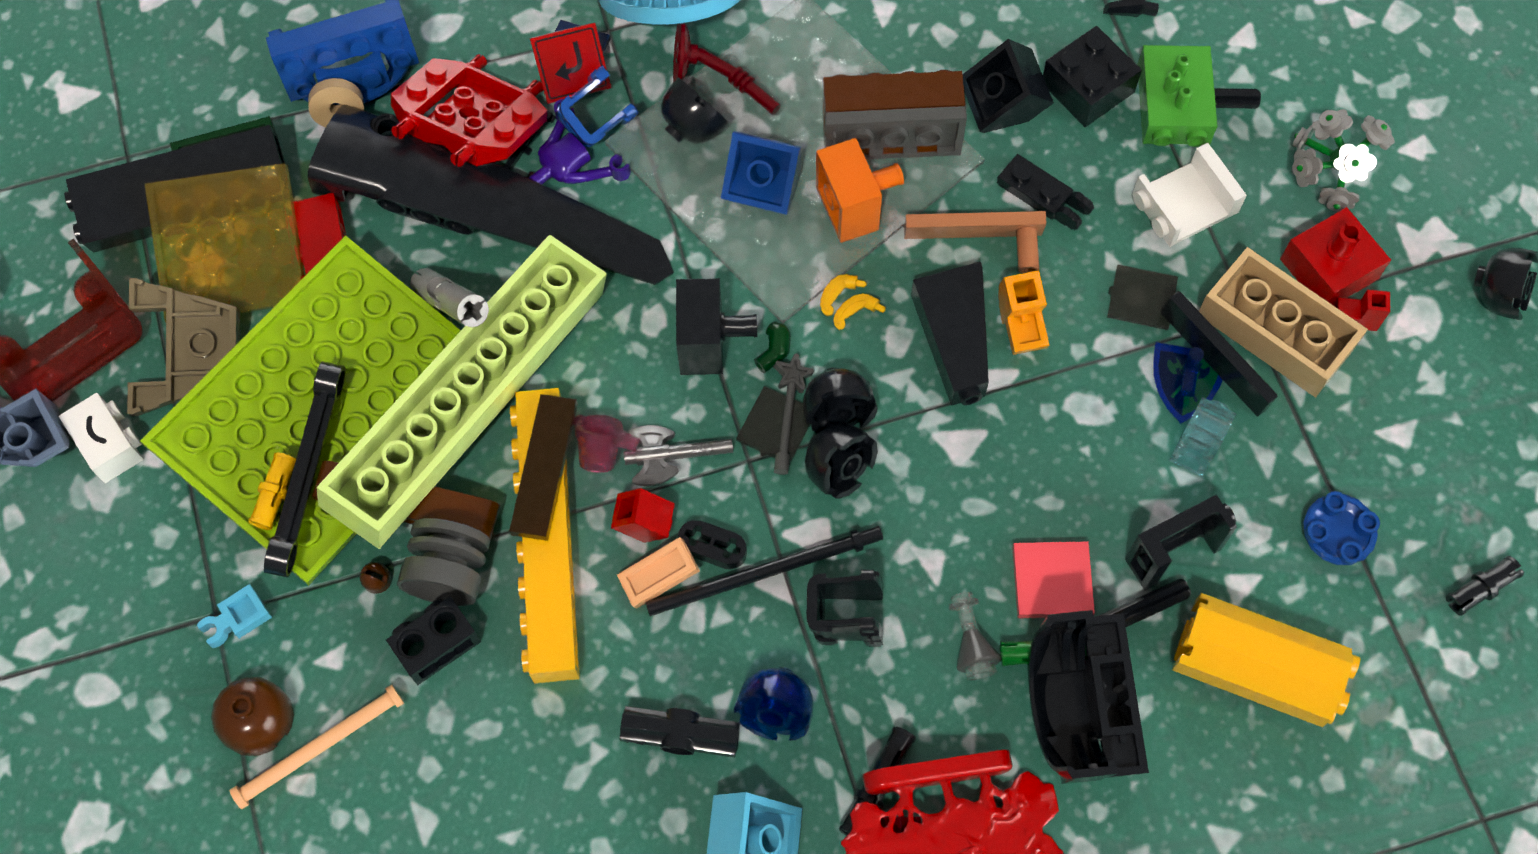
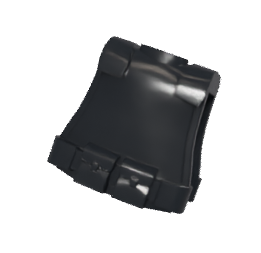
(861, 587)

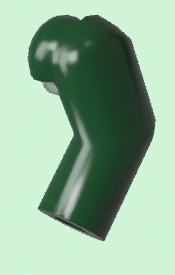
(778, 349)

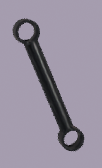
(283, 546)

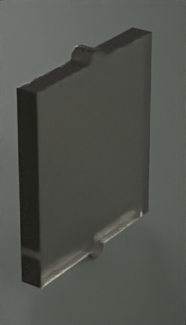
(1140, 296)
(765, 421)

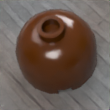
(252, 716)

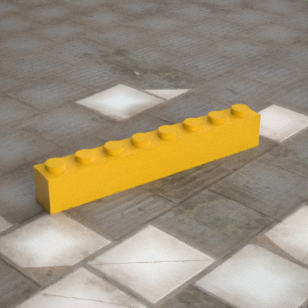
(547, 569)

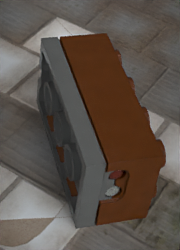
(896, 113)

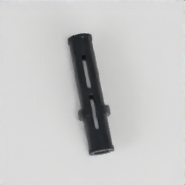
(891, 755)

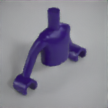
(566, 156)

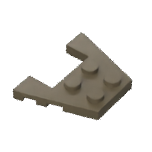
(196, 340)

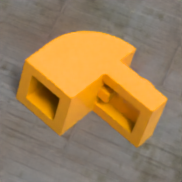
(1021, 310)

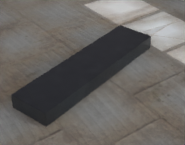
(1219, 353)

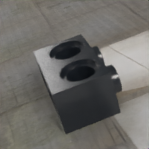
(438, 648)

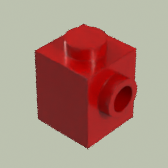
(642, 515)

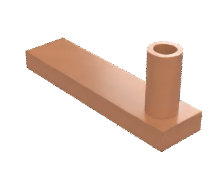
(1022, 225)

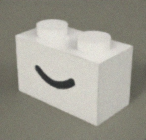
(101, 437)

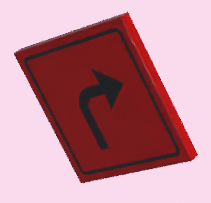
(567, 60)

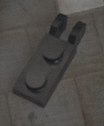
(1044, 192)

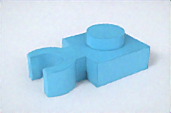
(239, 614)

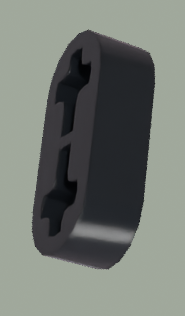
(715, 536)

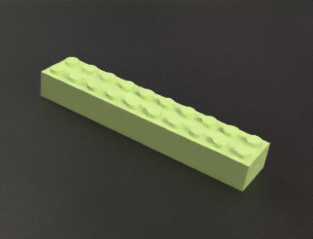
(460, 393)

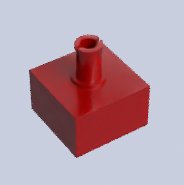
(1335, 257)

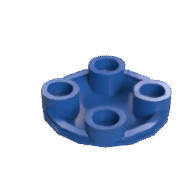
(1340, 529)

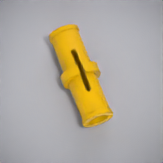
(272, 491)

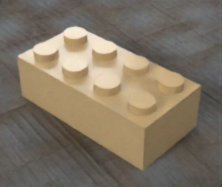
(1281, 321)

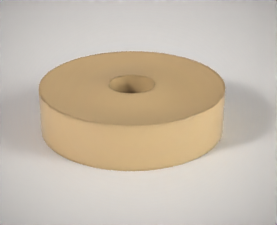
(329, 92)

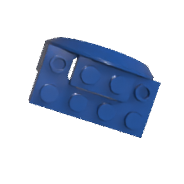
(372, 29)

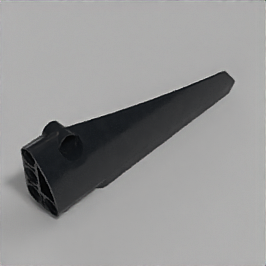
(426, 186)

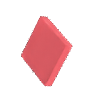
(1052, 578)

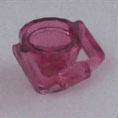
(599, 441)

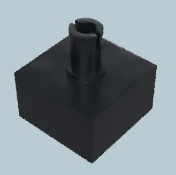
(703, 326)

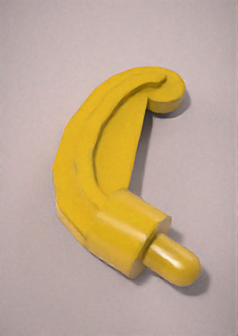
(835, 288)
(855, 304)

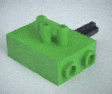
(1180, 95)

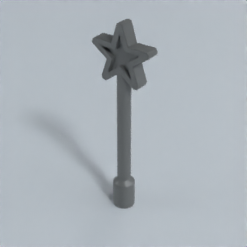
(792, 377)

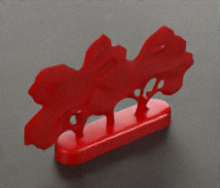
(962, 824)

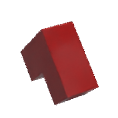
(1368, 311)

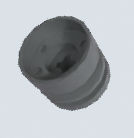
(443, 561)

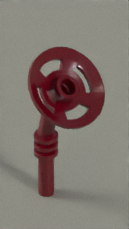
(688, 53)

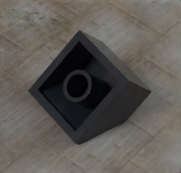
(1006, 87)

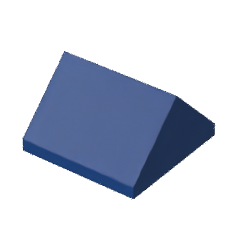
(761, 172)

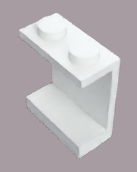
(1189, 197)

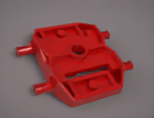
(496, 111)

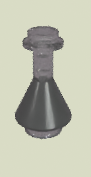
(976, 654)

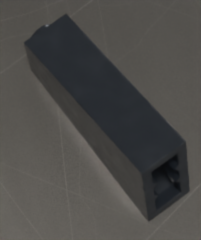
(955, 328)

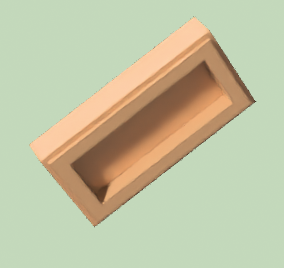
(658, 572)

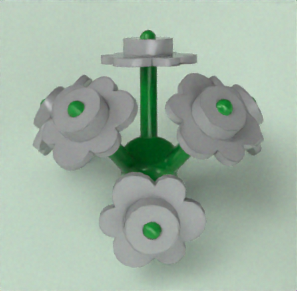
(1349, 160)

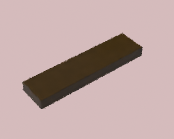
(543, 467)

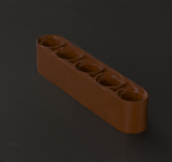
(444, 505)

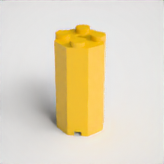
(1265, 661)

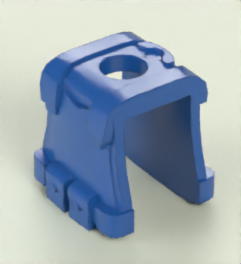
(572, 123)

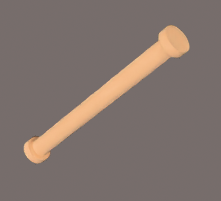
(315, 747)

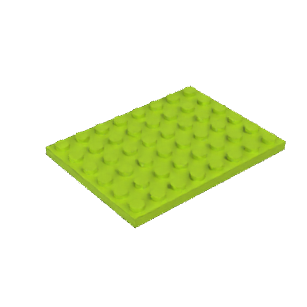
(263, 391)

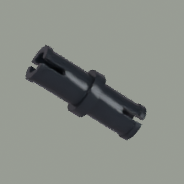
(1484, 585)

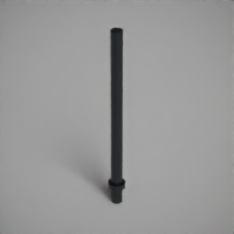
(853, 541)

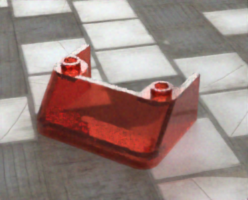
(74, 347)

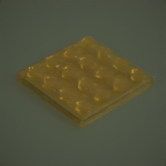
(227, 236)

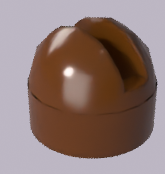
(373, 584)

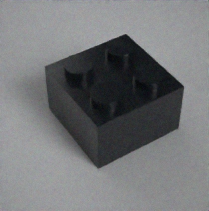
(1091, 76)

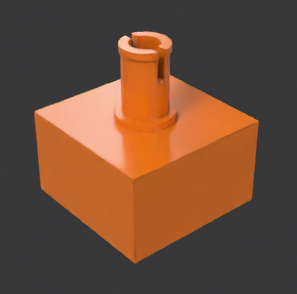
(851, 189)

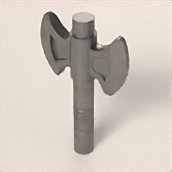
(655, 453)

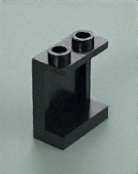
(1150, 550)

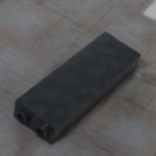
(113, 201)

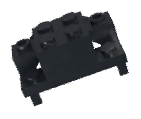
(1085, 700)

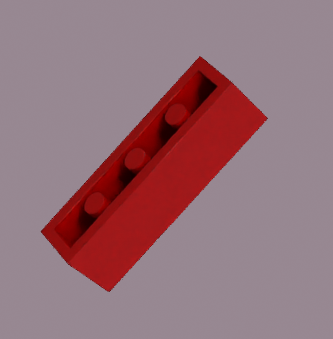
(319, 228)

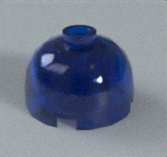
(775, 703)

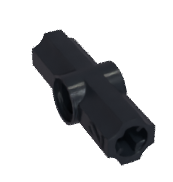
(679, 731)

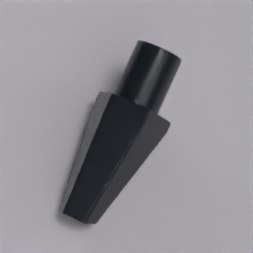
(1131, 8)

